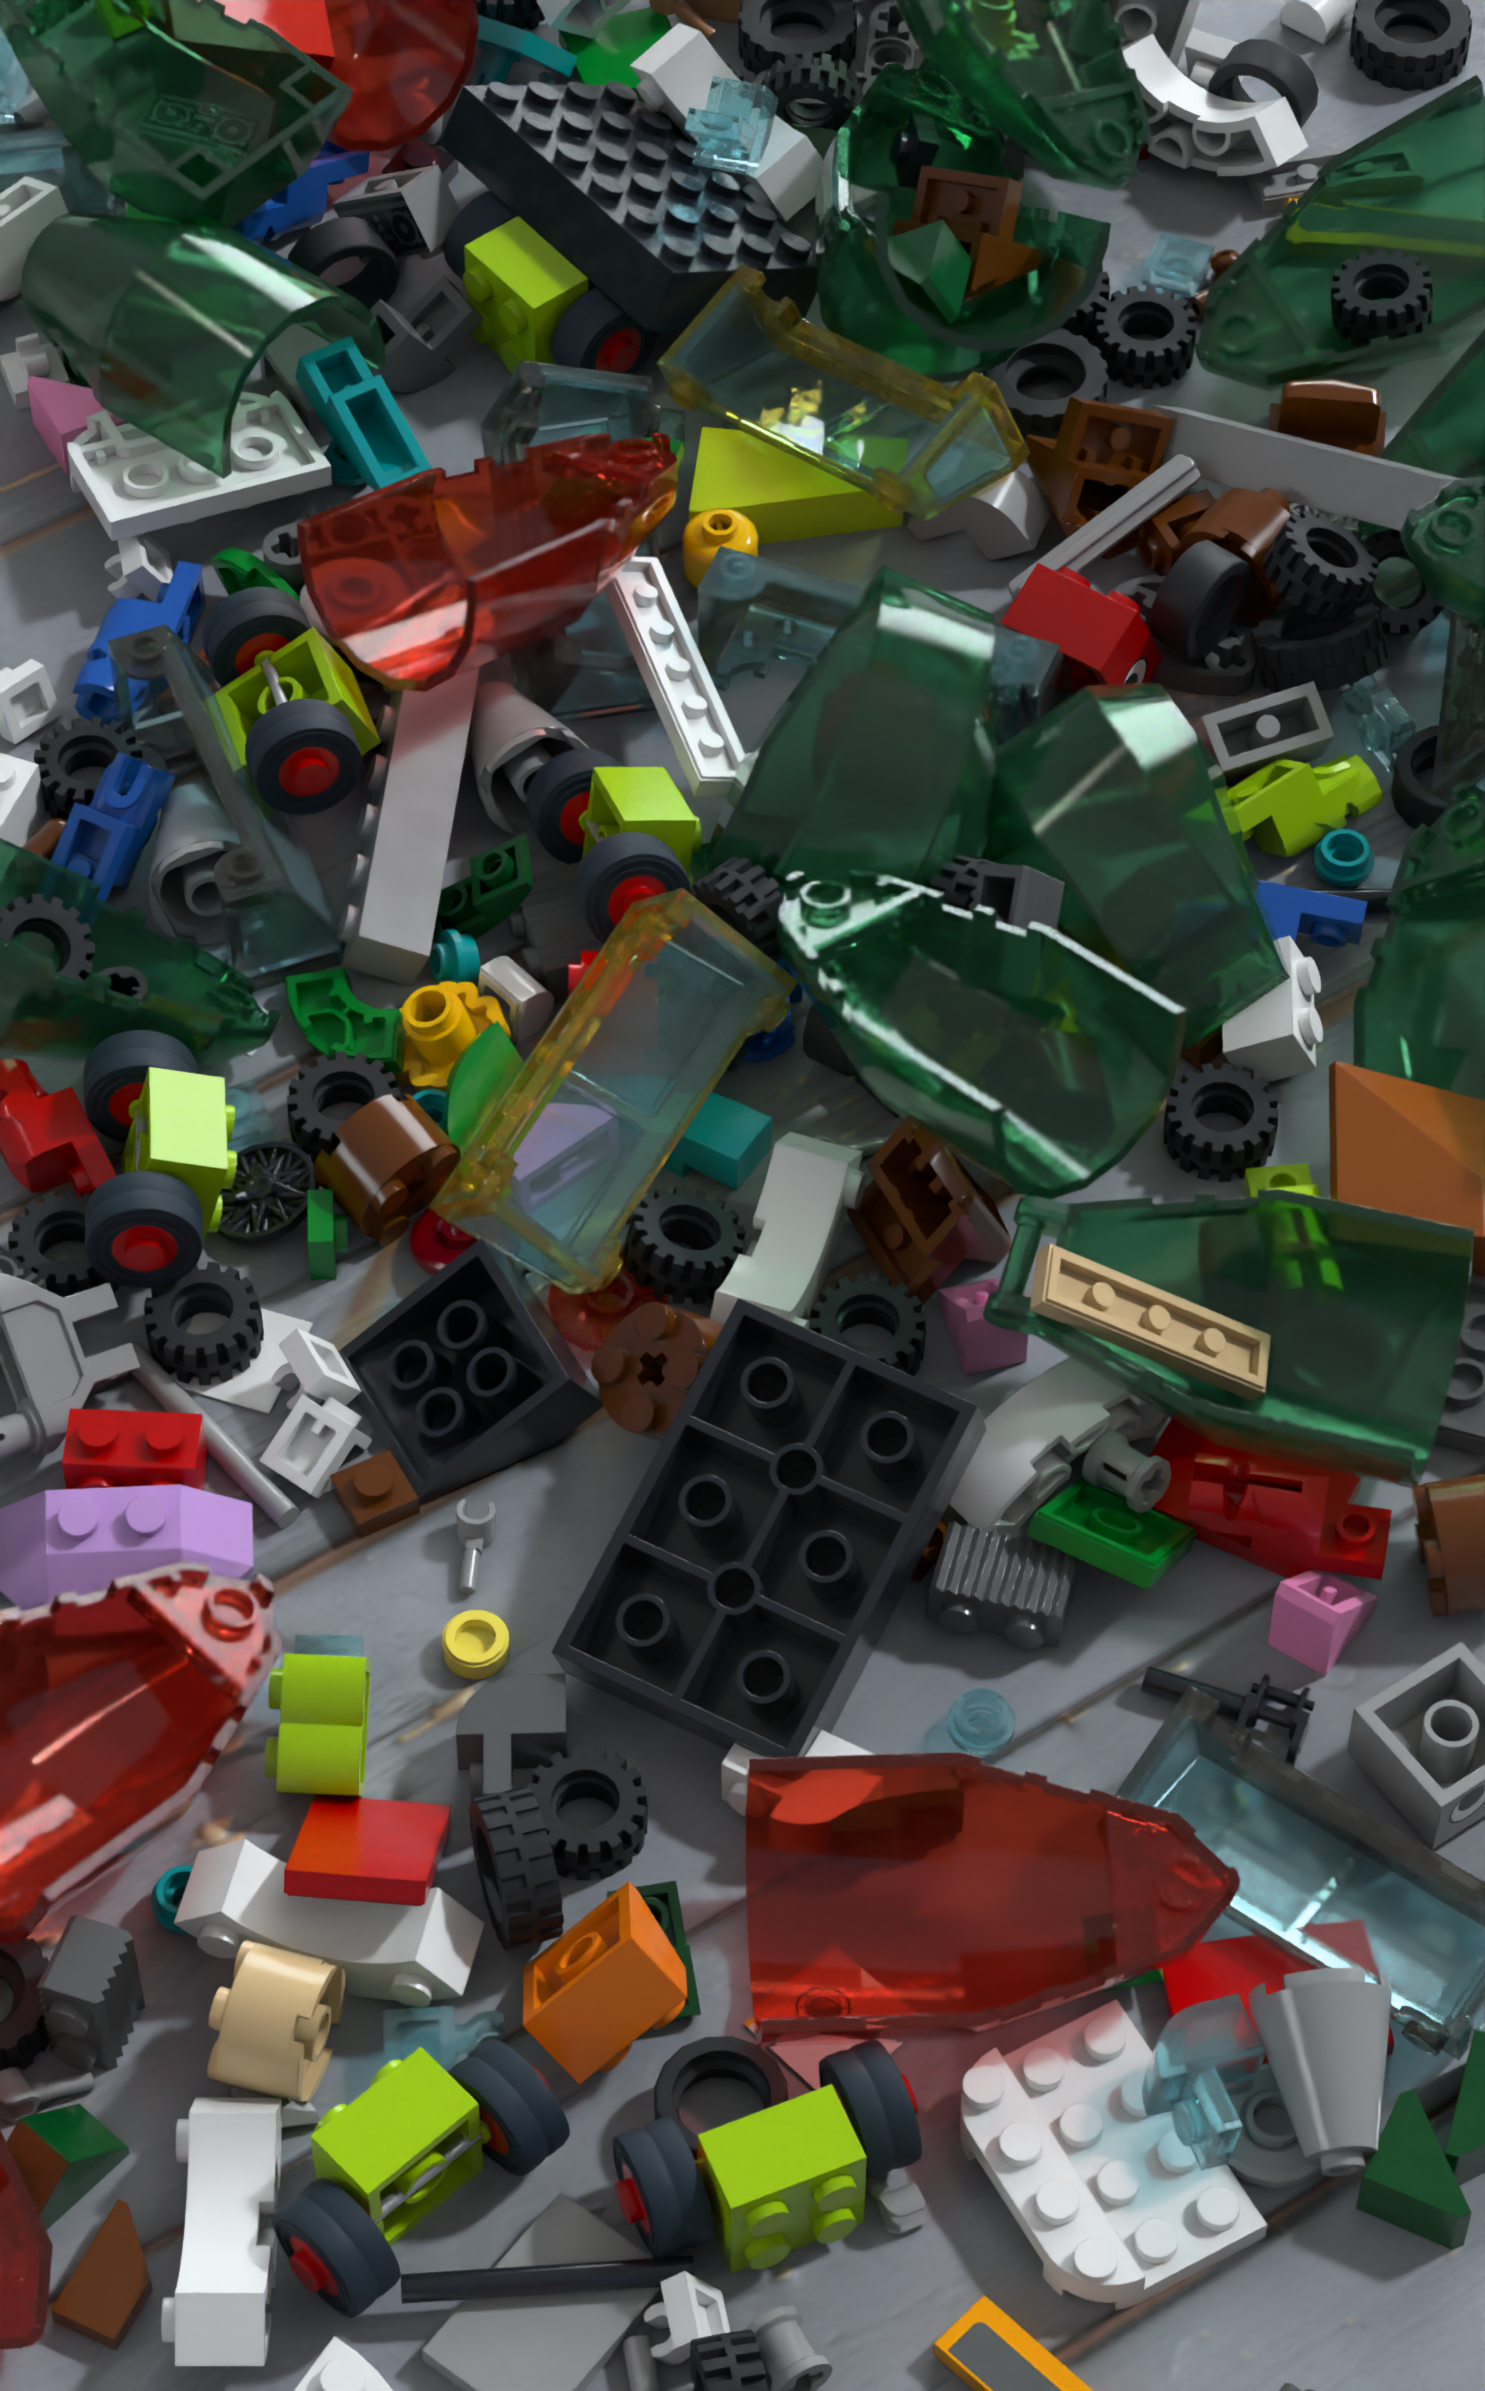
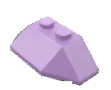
(103, 1534)

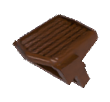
(982, 218)
(1331, 414)
(1096, 461)
(925, 1213)

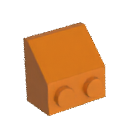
(603, 1986)

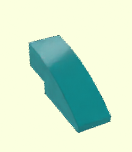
(360, 414)
(723, 1142)

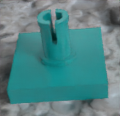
(508, 44)

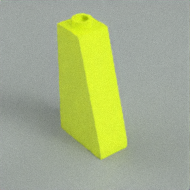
(779, 491)

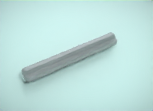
(1118, 519)

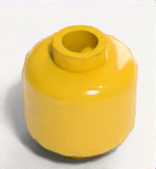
(708, 532)

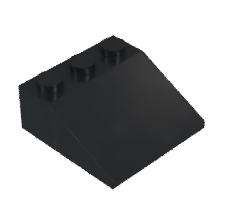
(468, 1375)

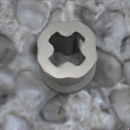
(1126, 1471)
(787, 2352)

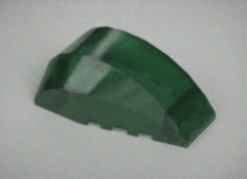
(176, 101)
(877, 747)
(1148, 846)

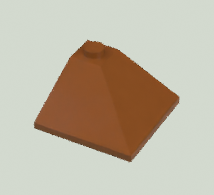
(1408, 1150)

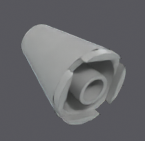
(507, 748)
(189, 842)
(1328, 2060)

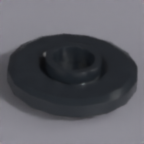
(267, 1193)

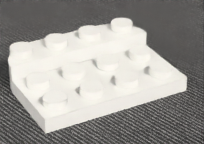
(148, 486)
(1089, 2175)

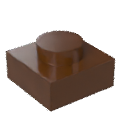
(374, 1494)

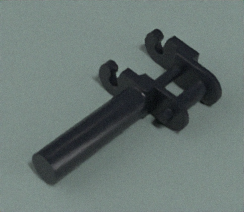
(1241, 1708)

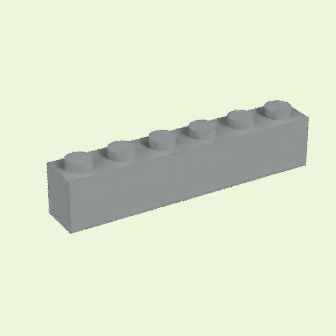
(406, 830)

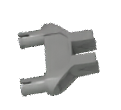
(47, 1362)

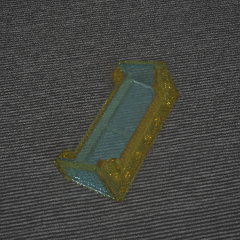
(840, 403)
(613, 1090)

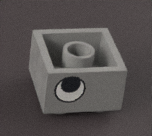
(1428, 1744)

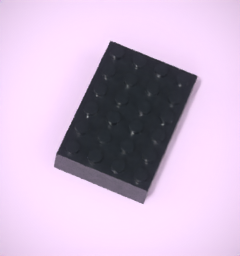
(624, 198)
(770, 1537)

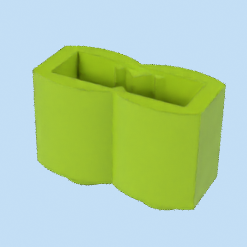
(321, 1725)

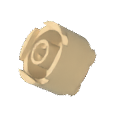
(276, 2022)

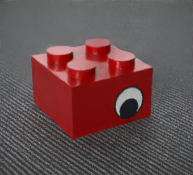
(1096, 632)

